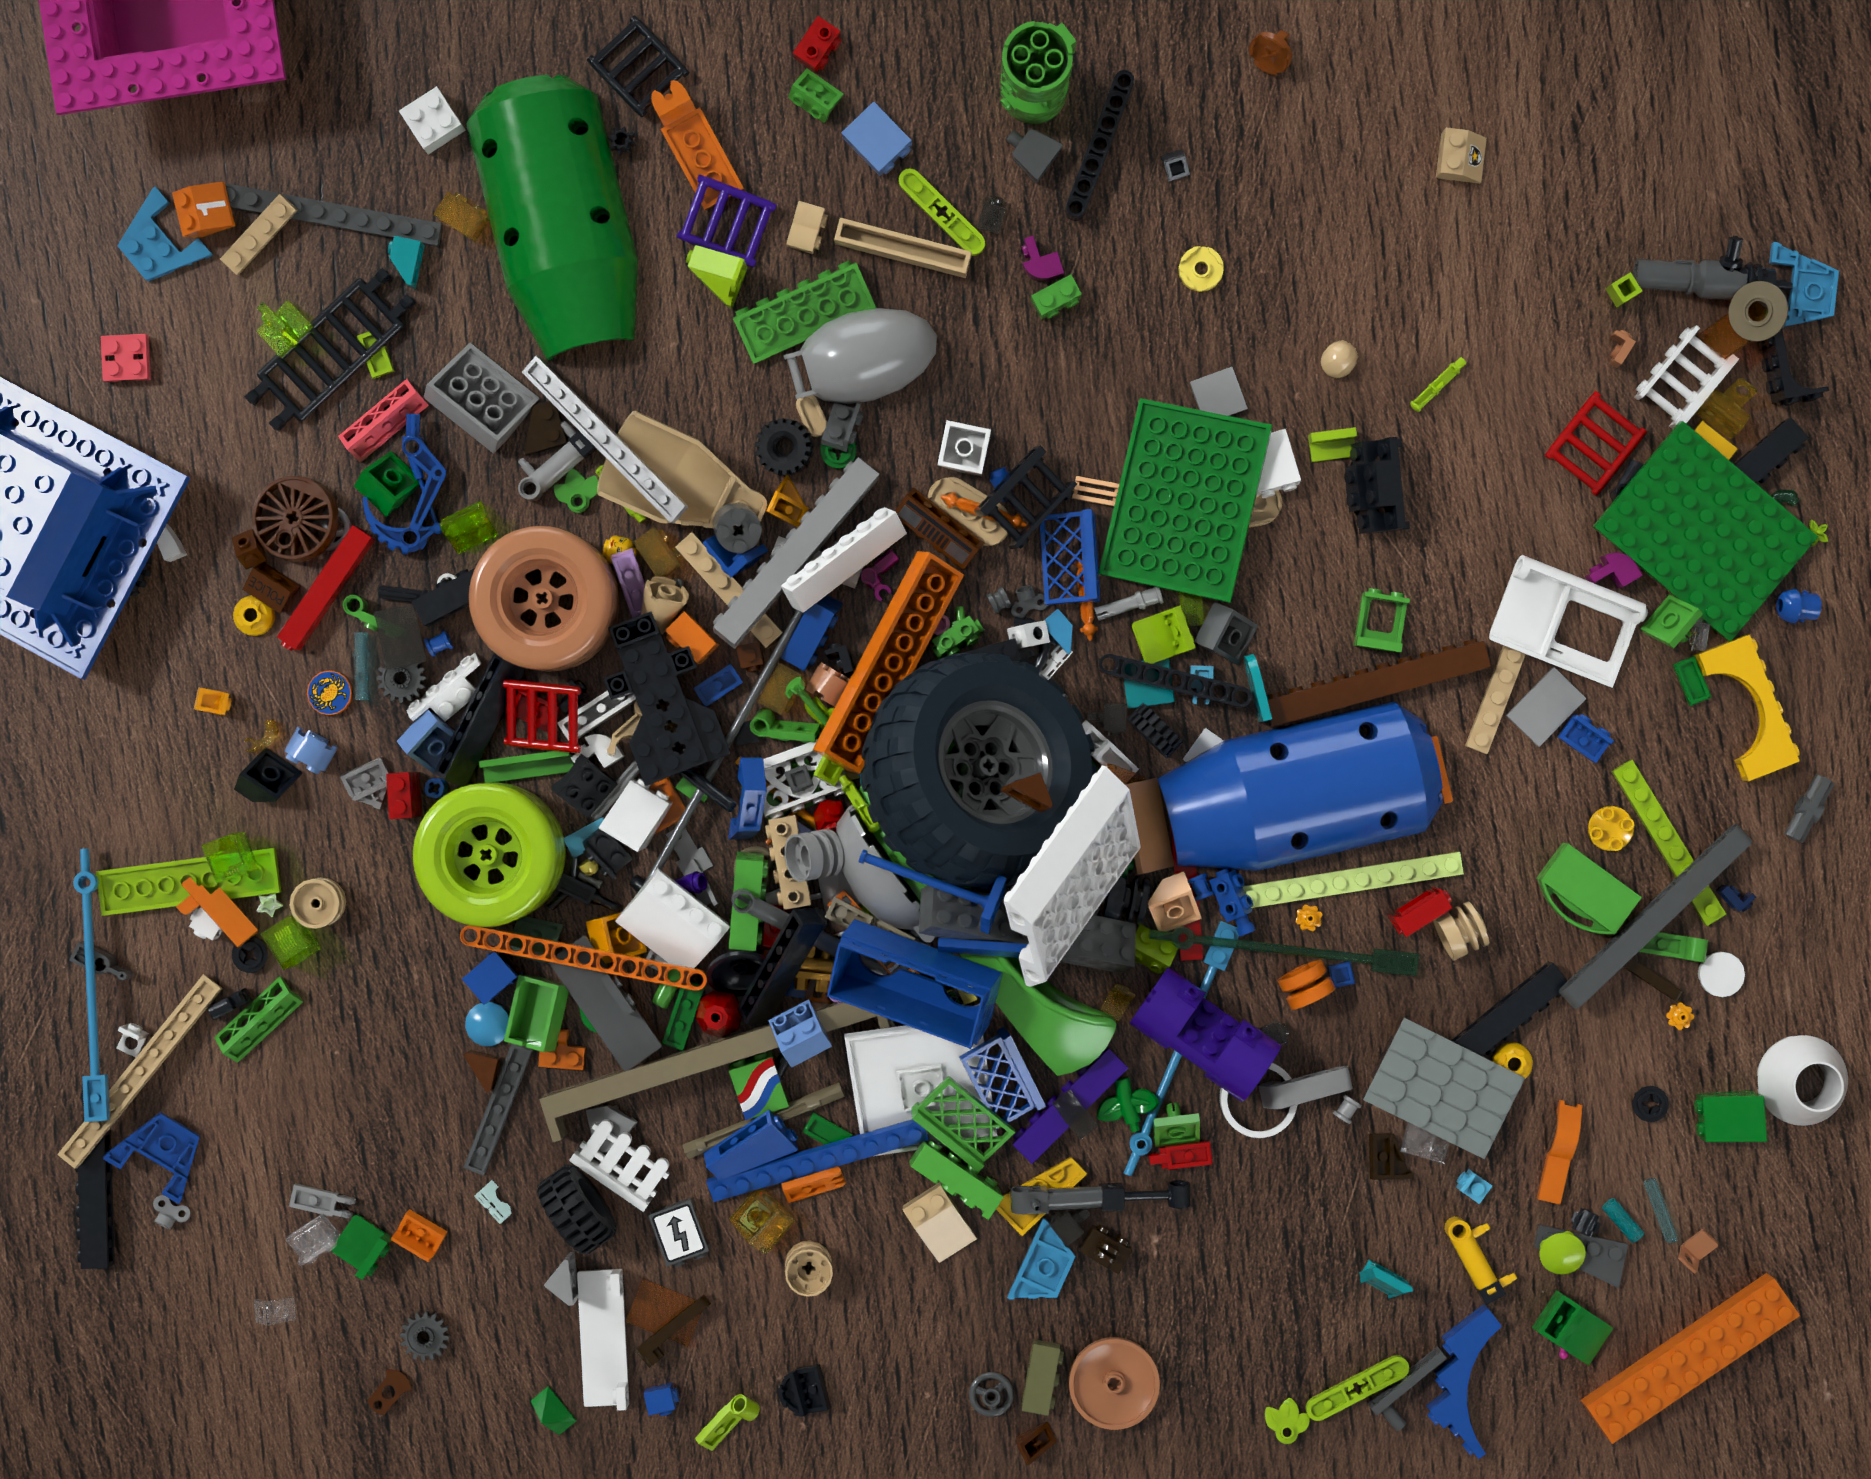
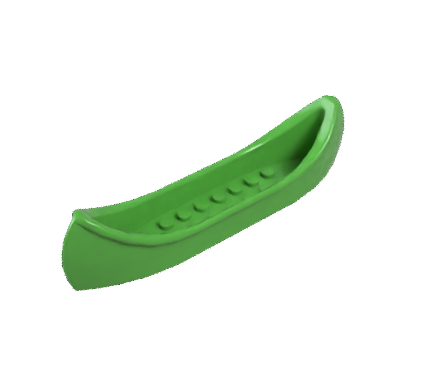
(1052, 1023)

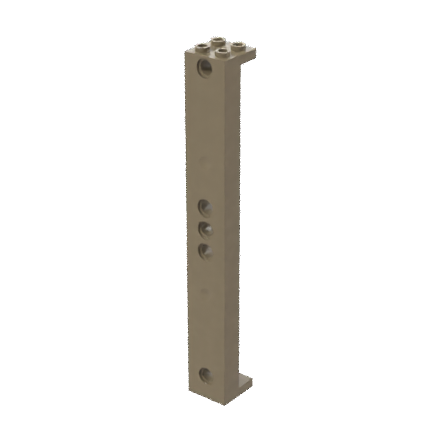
(682, 1065)

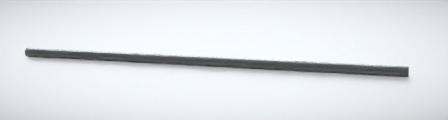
(731, 735)

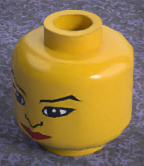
(615, 545)

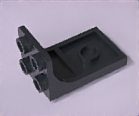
(1780, 382)

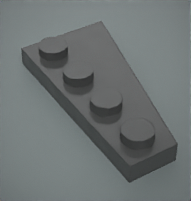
(1603, 1256)

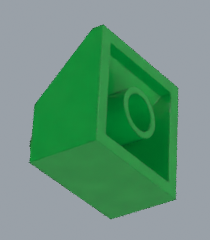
(387, 483)

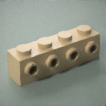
(793, 893)

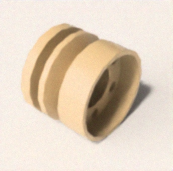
(1464, 929)
(810, 1281)

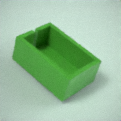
(536, 1013)

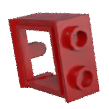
(1421, 911)

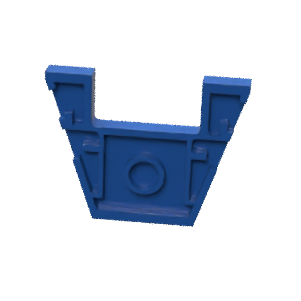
(166, 1144)

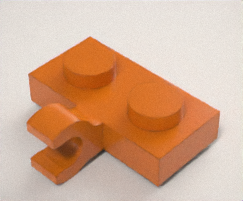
(565, 1056)

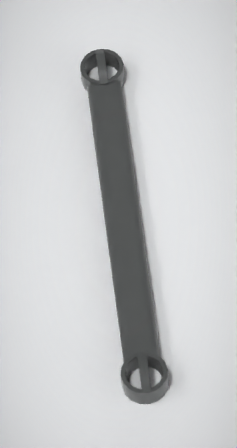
(777, 918)

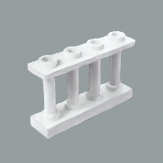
(1708, 381)

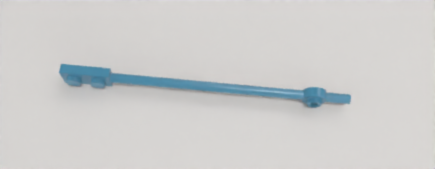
(1217, 958)
(96, 1085)

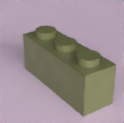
(1041, 1377)

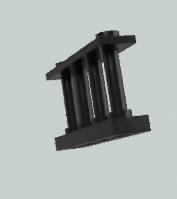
(1004, 491)

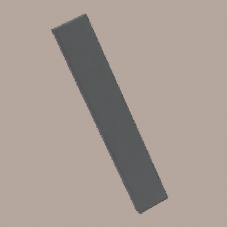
(498, 1109)

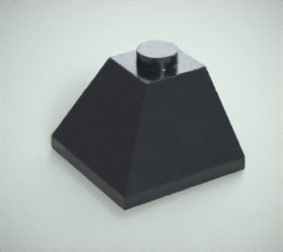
(266, 777)

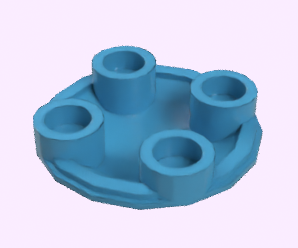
(487, 1023)

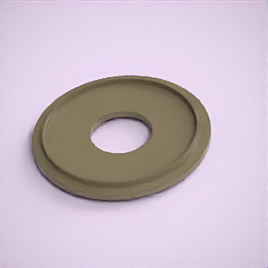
(1776, 316)

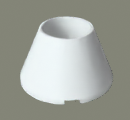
(1779, 1073)

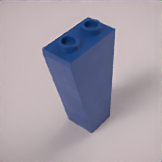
(751, 1146)

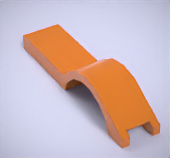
(1561, 1153)

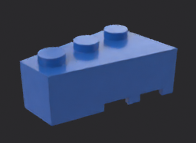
(812, 632)

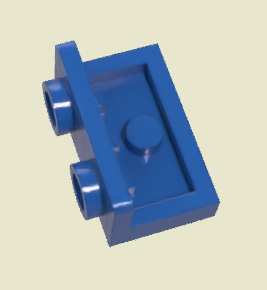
(1585, 737)

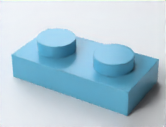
(575, 840)

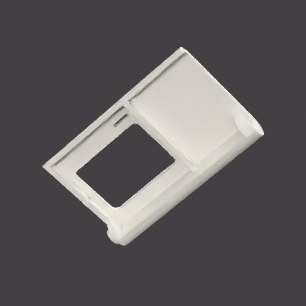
(1534, 610)

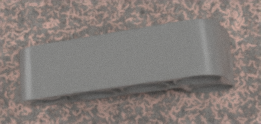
(1305, 1088)

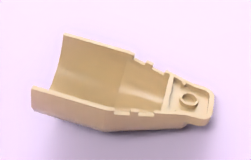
(684, 466)

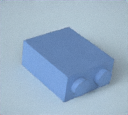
(877, 139)

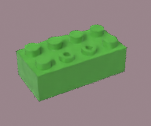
(1586, 891)

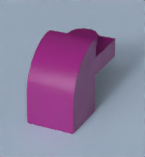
(1040, 268)
(1618, 566)

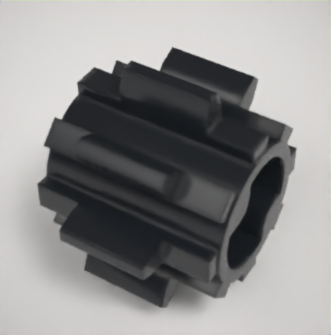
(615, 141)
(1585, 1222)

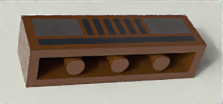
(938, 528)

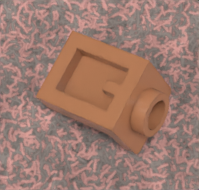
(1621, 351)

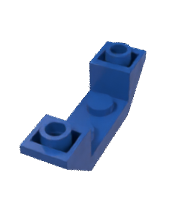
(752, 799)

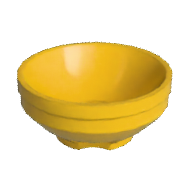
(263, 622)
(1509, 1050)

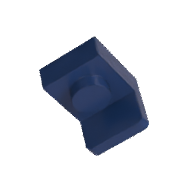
(1731, 897)

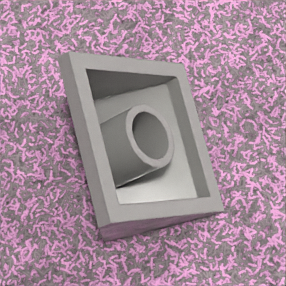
(564, 1280)

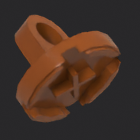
(1271, 52)

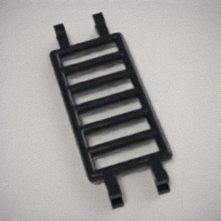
(393, 316)

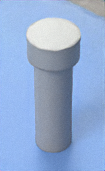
(597, 883)

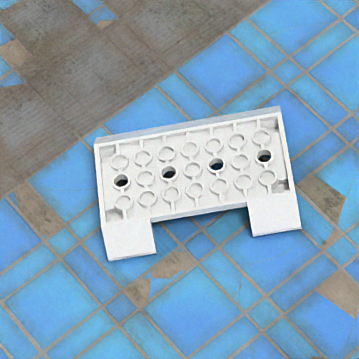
(1072, 874)

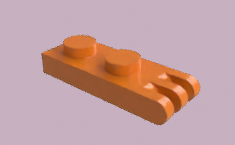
(813, 1184)

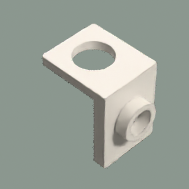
(1024, 634)
(134, 1031)

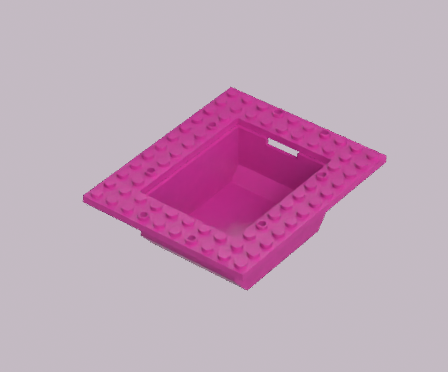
(157, 48)

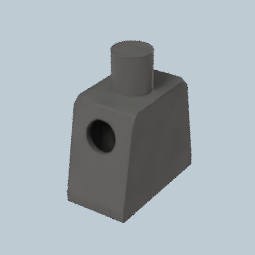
(1034, 152)

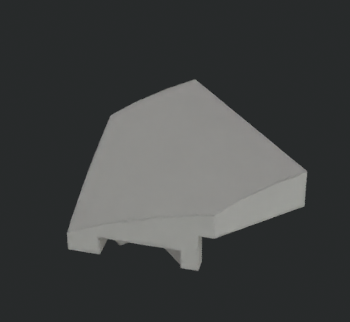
(367, 782)
(621, 1122)

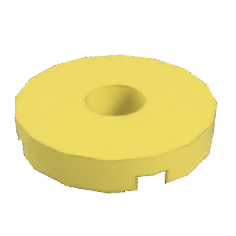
(1194, 280)

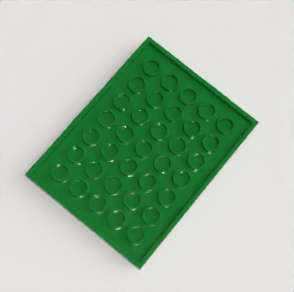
(1185, 500)
(1705, 531)

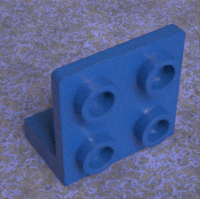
(732, 562)

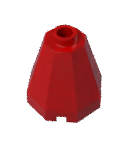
(722, 1004)

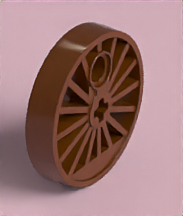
(295, 507)

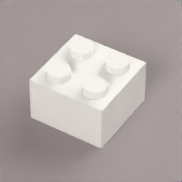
(432, 120)

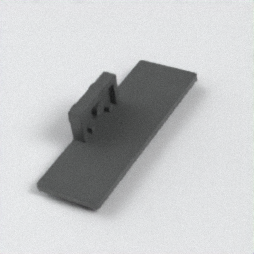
(608, 1009)

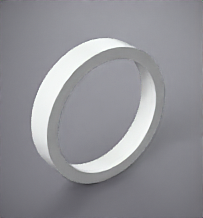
(1258, 1134)

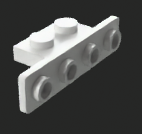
(448, 694)

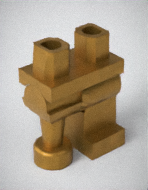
(817, 968)

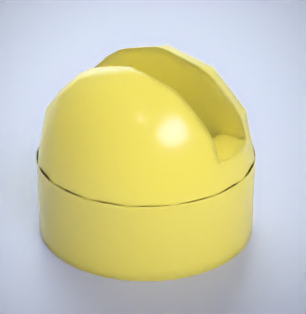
(588, 867)

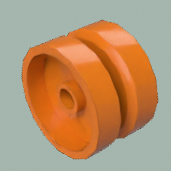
(1306, 984)

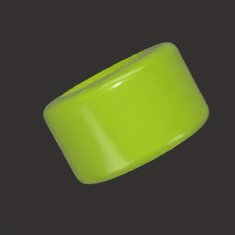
(534, 837)

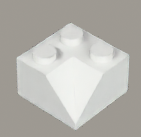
(964, 448)

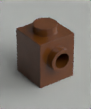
(248, 549)
(750, 656)

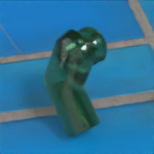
(1787, 496)

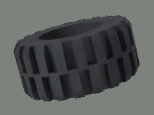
(576, 1209)

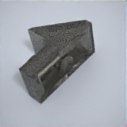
(1075, 1114)

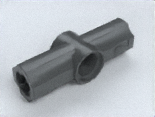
(1809, 808)

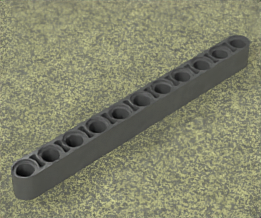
(1655, 916)

